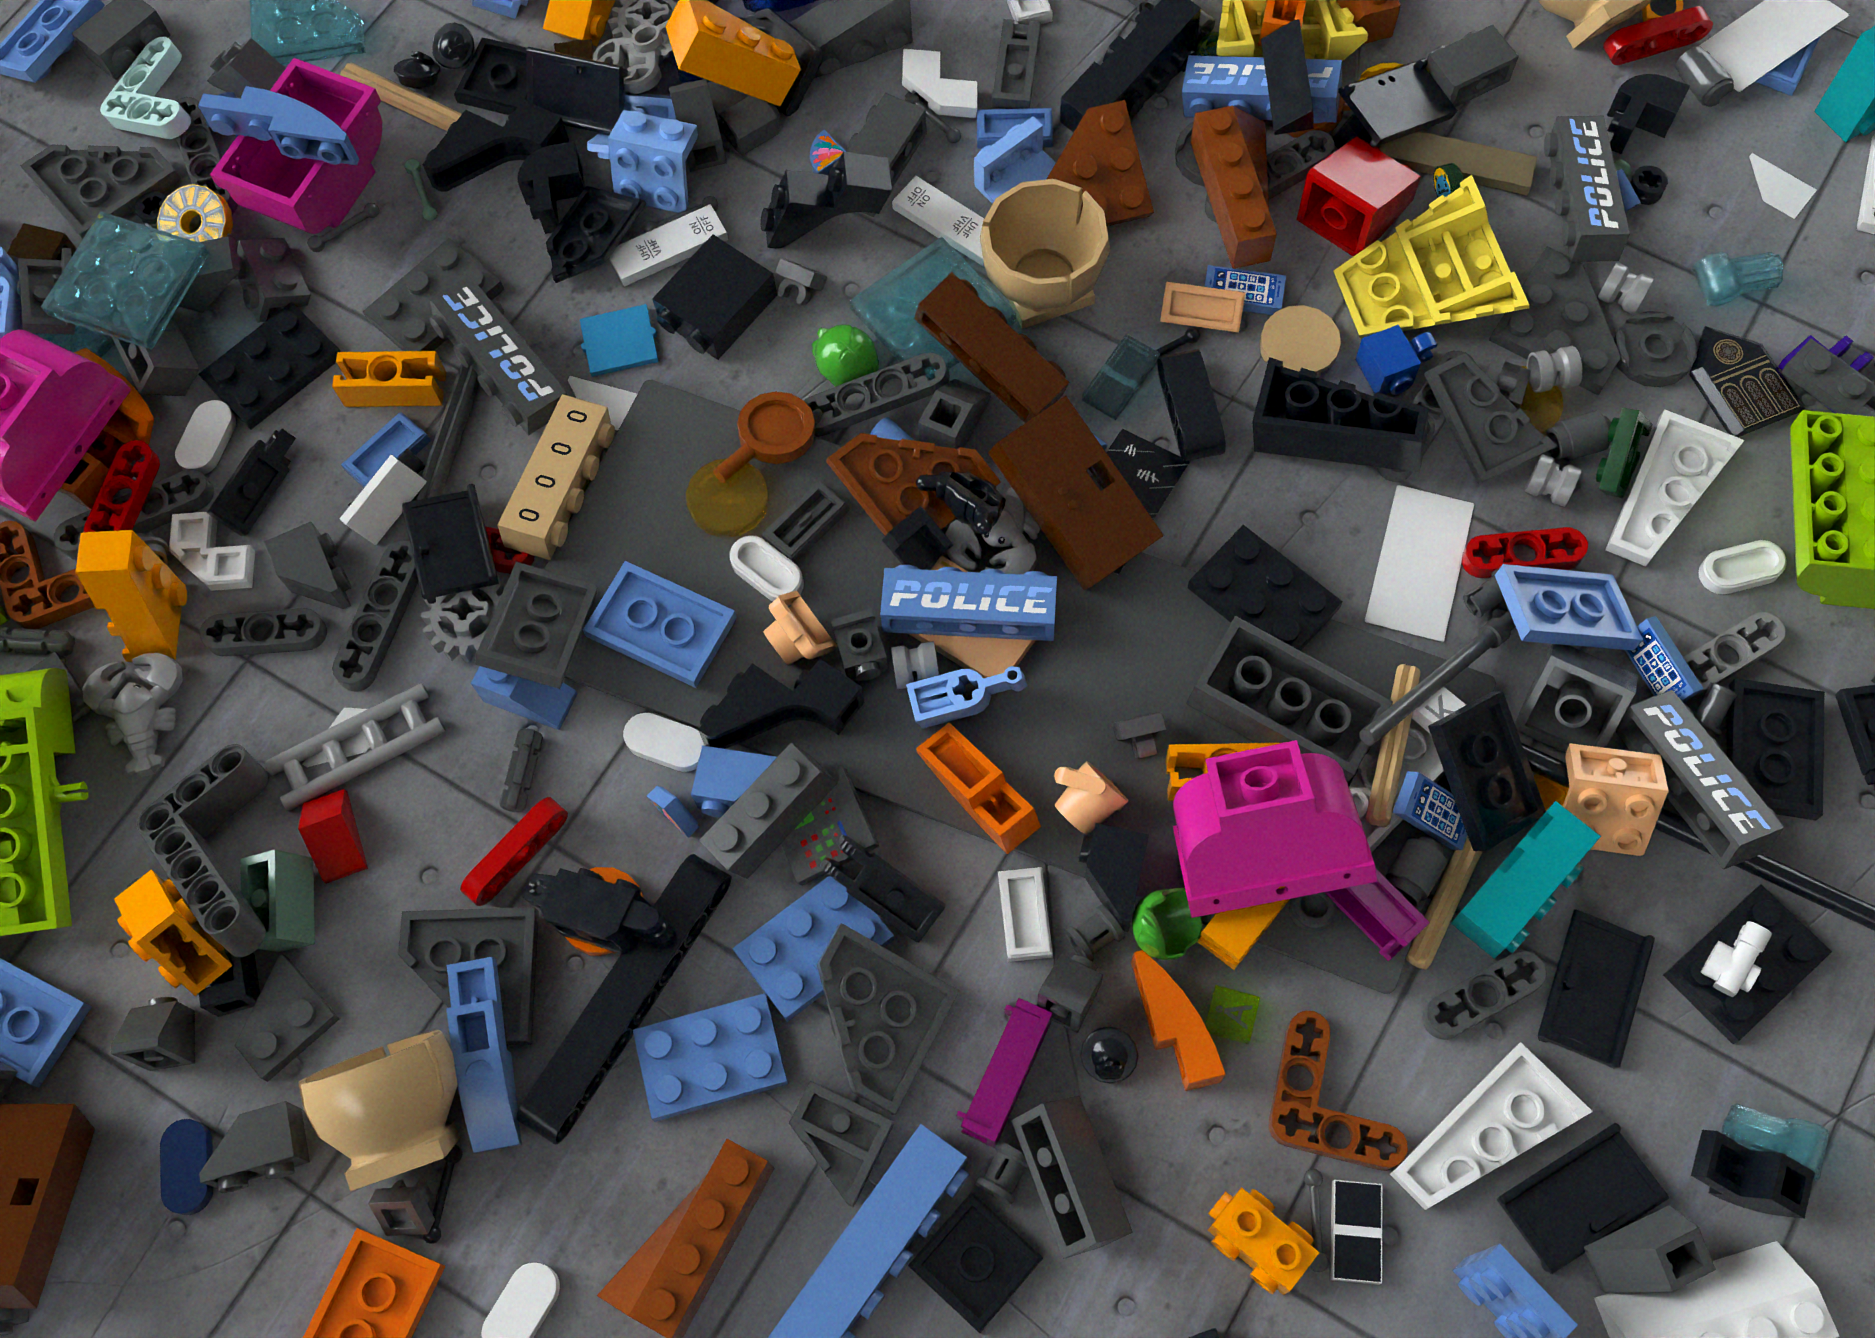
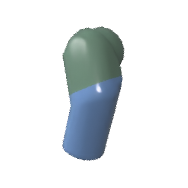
(1628, 194)

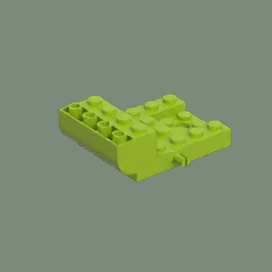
(1834, 506)
(32, 857)

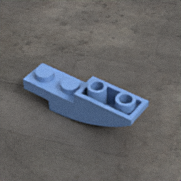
(289, 122)
(481, 1055)

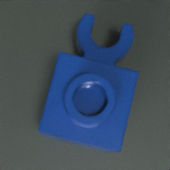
(1392, 360)

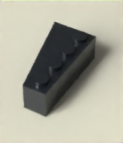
(1139, 63)
(1336, 422)

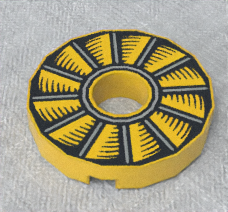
(189, 202)

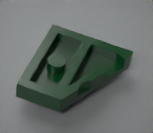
(1625, 435)

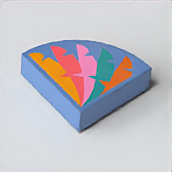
(824, 153)
(673, 810)

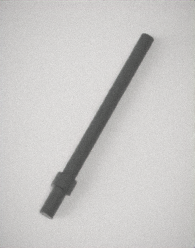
(1490, 636)

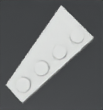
(1670, 479)
(1494, 1123)

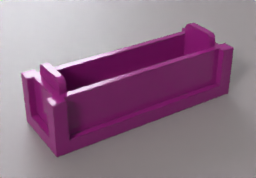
(1381, 914)
(1006, 1072)

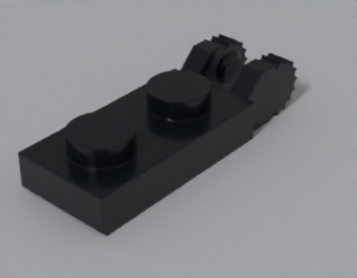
(886, 890)

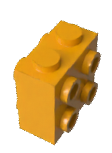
(170, 934)

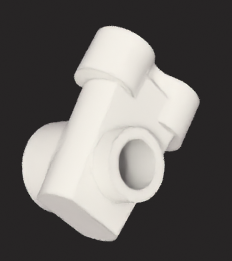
(1735, 966)

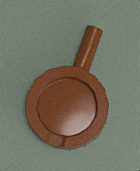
(772, 430)

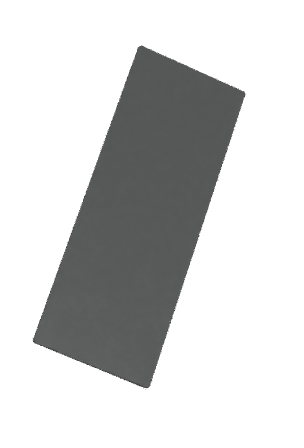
(1115, 656)

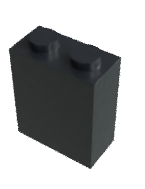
(714, 297)

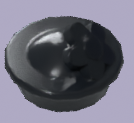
(453, 46)
(417, 71)
(1109, 1054)

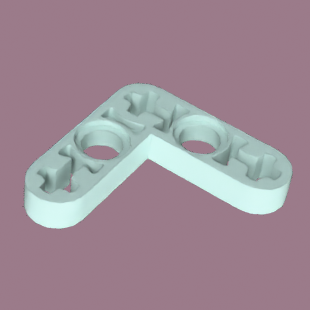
(132, 100)

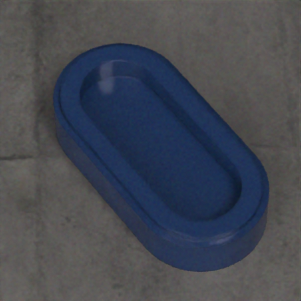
(183, 1154)

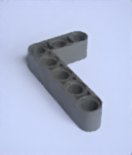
(176, 833)

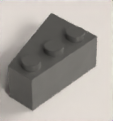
(855, 30)

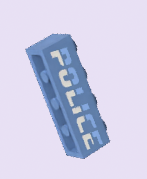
(1242, 82)
(968, 603)

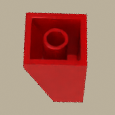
(1356, 195)

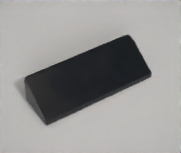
(1288, 80)

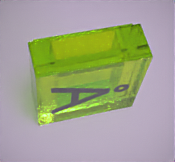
(1232, 1014)

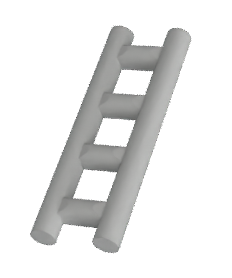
(330, 741)

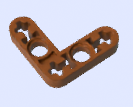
(35, 587)
(1305, 1105)

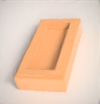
(1202, 307)

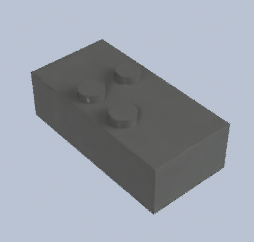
(1285, 696)

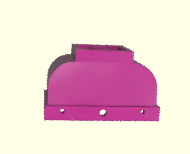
(306, 190)
(48, 417)
(1268, 824)

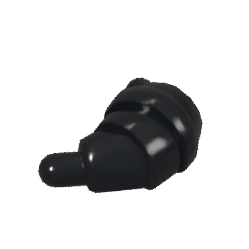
(968, 497)

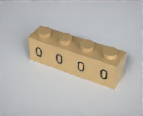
(554, 477)

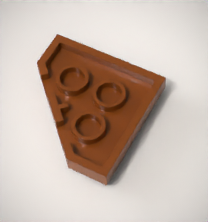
(1106, 164)
(885, 472)

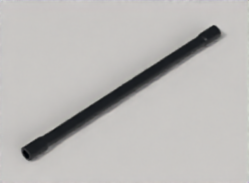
(1760, 866)

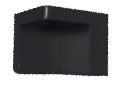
(917, 540)
(234, 989)

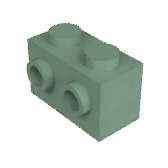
(282, 896)

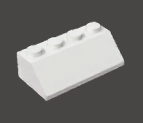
(1745, 1297)

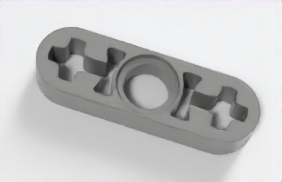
(1737, 638)

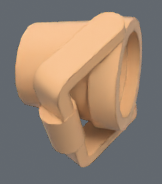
(796, 630)
(1088, 797)

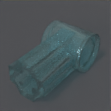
(1727, 278)
(1762, 1132)

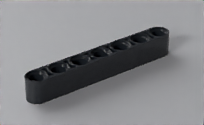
(621, 1004)

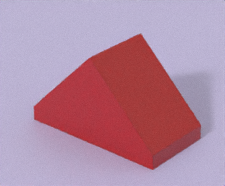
(332, 836)

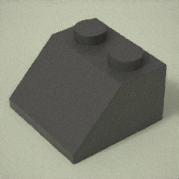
(1575, 699)

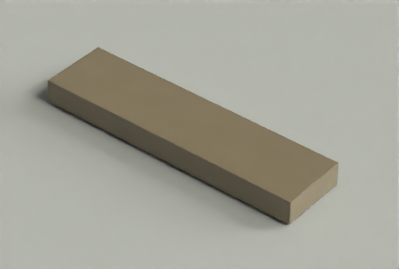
(1486, 164)

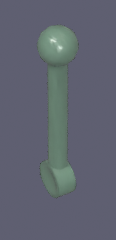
(413, 168)

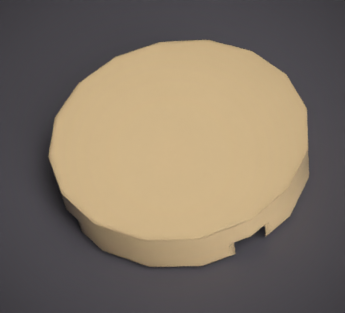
(1301, 339)

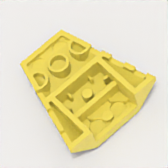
(1325, 30)
(1432, 270)

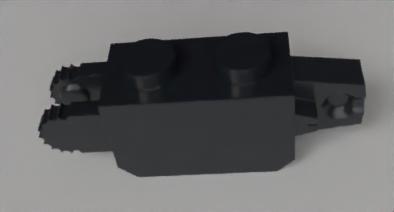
(597, 910)

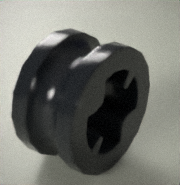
(1654, 177)
(146, 205)

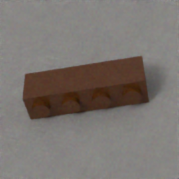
(991, 348)

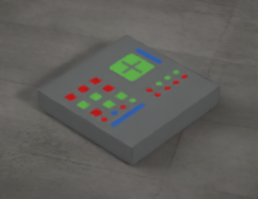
(819, 831)

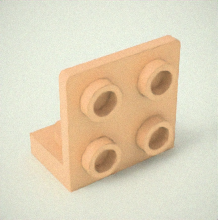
(1616, 795)

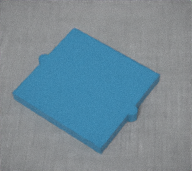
(619, 340)

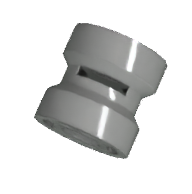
(1625, 288)
(1554, 369)
(1550, 479)
(914, 663)

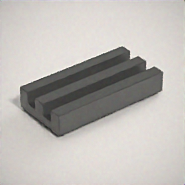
(816, 532)

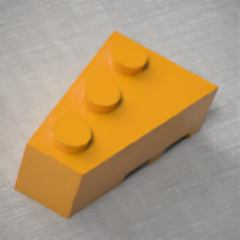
(578, 18)
(731, 51)
(133, 589)

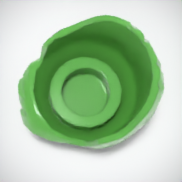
(844, 354)
(1165, 924)

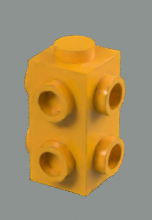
(1251, 1231)

